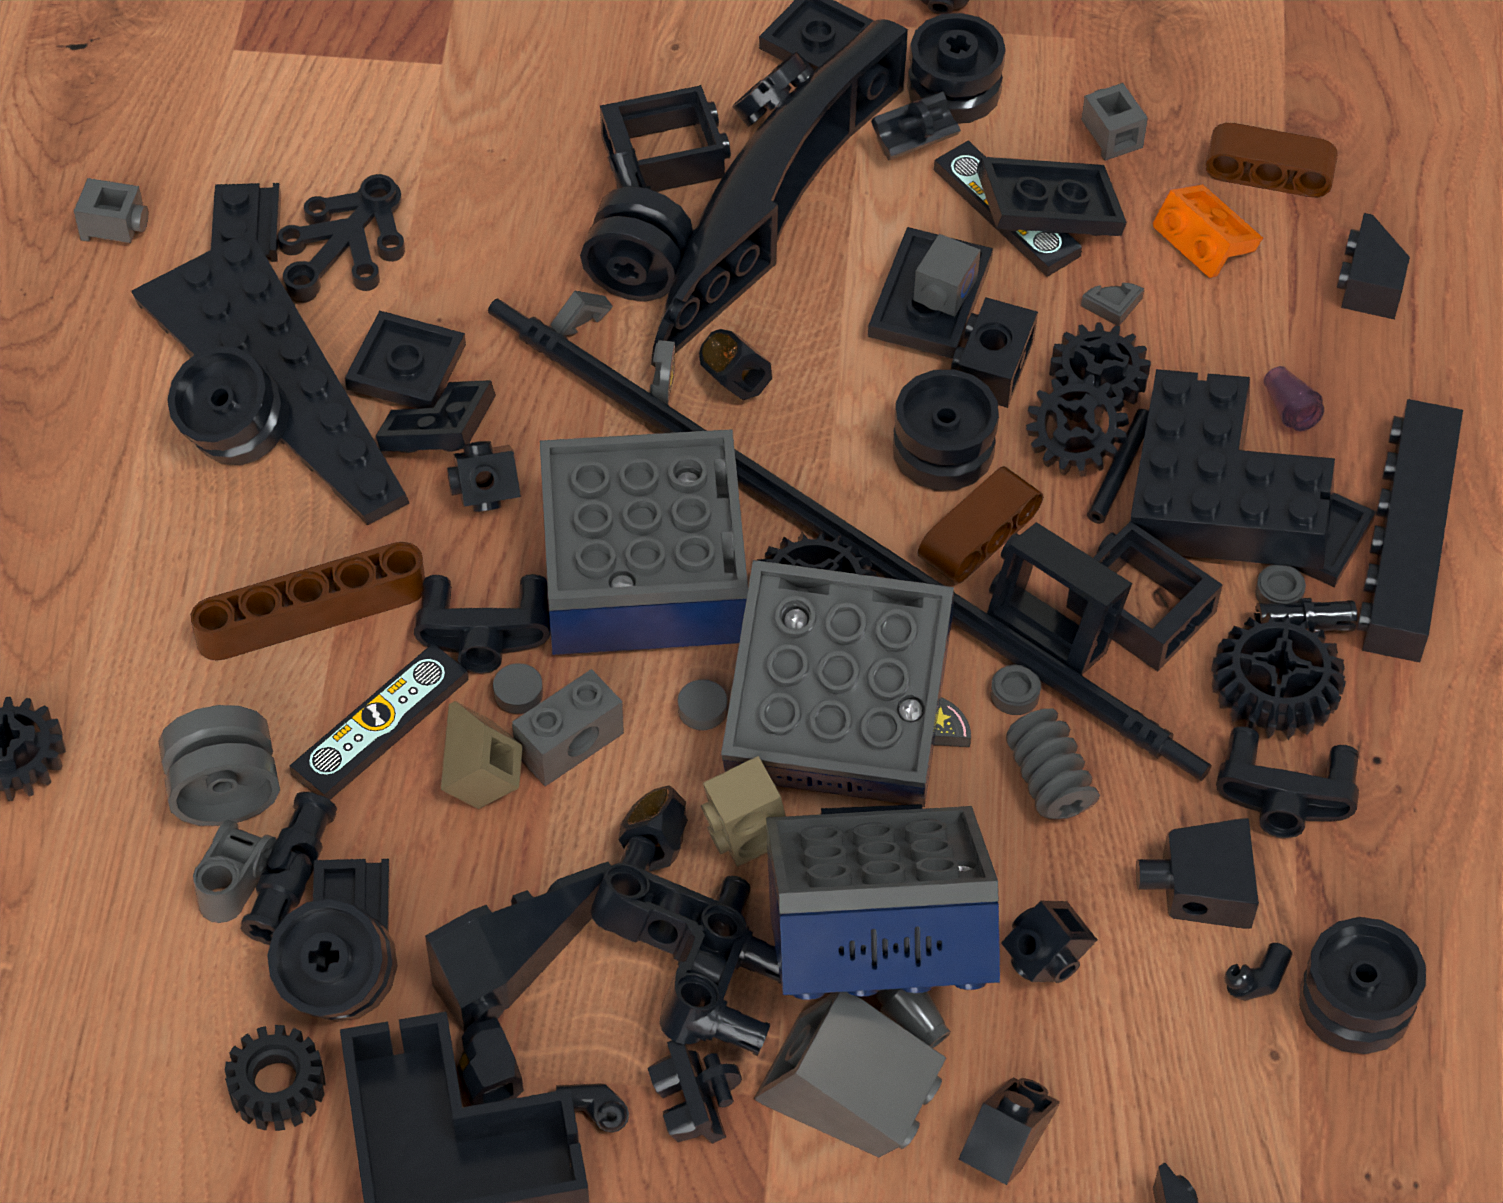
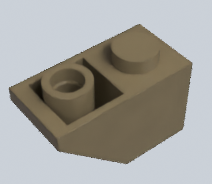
(478, 758)

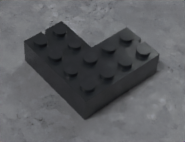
(1214, 497)
(429, 1149)

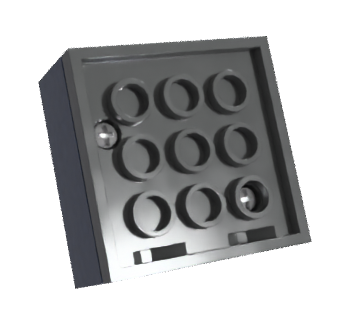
(643, 541)
(839, 681)
(882, 902)

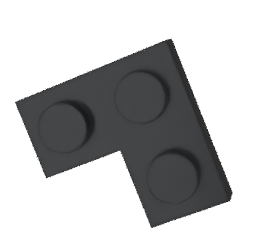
(442, 427)

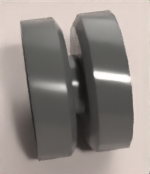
(218, 765)

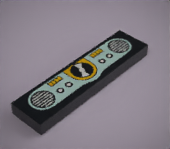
(1044, 249)
(379, 722)

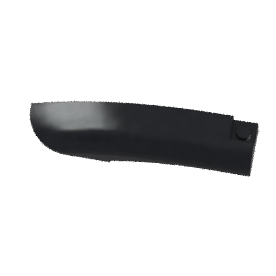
(764, 183)

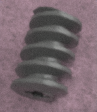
(1051, 765)

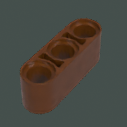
(1271, 160)
(980, 525)

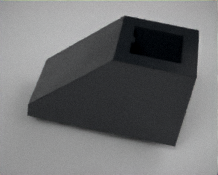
(1377, 270)
(1009, 1129)

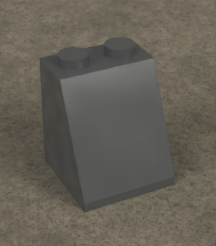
(853, 1075)

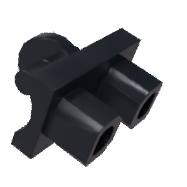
(915, 126)
(699, 1112)

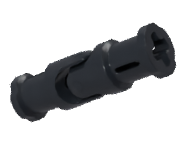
(289, 866)

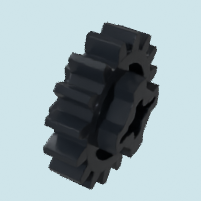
(1104, 356)
(1090, 408)
(28, 747)

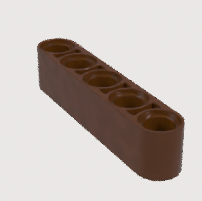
(286, 607)

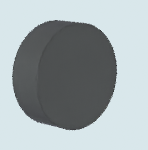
(1280, 585)
(517, 688)
(1015, 690)
(702, 704)

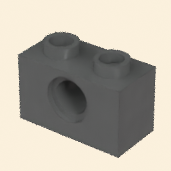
(569, 727)

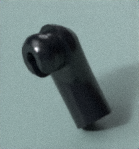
(1259, 981)
(599, 1104)

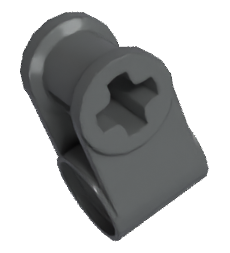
(233, 863)

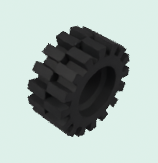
(270, 1050)

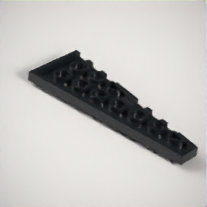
(240, 303)

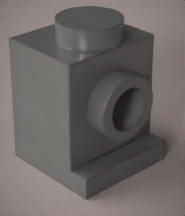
(1114, 120)
(110, 211)

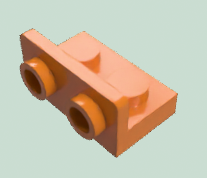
(1204, 228)

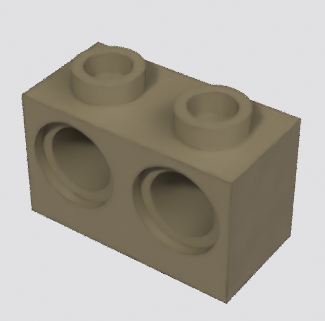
(739, 809)

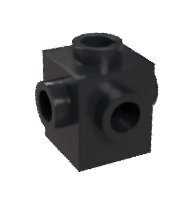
(499, 485)
(1048, 942)

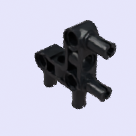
(701, 934)

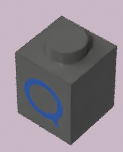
(946, 275)

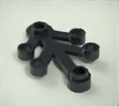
(375, 198)

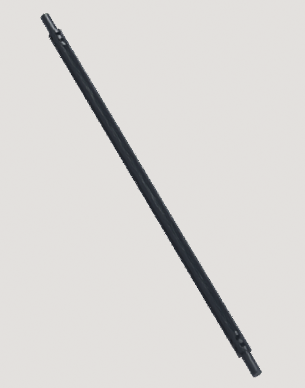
(1005, 641)

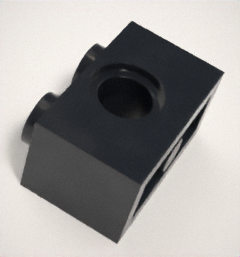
(997, 346)

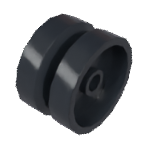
(960, 58)
(636, 243)
(228, 405)
(945, 429)
(1362, 985)
(334, 990)

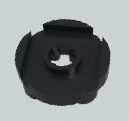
(772, 88)

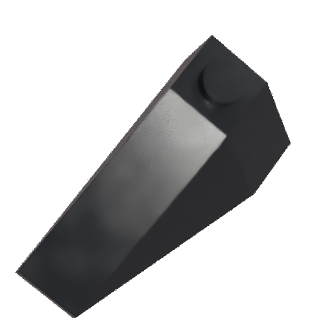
(493, 957)

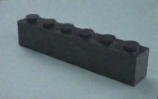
(1412, 530)

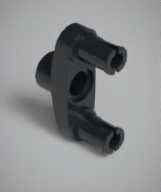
(483, 633)
(1287, 796)

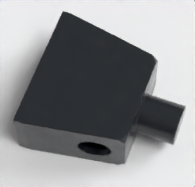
(1206, 874)

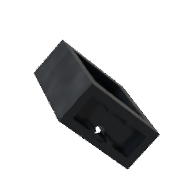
(663, 113)
(1194, 588)
(1041, 624)

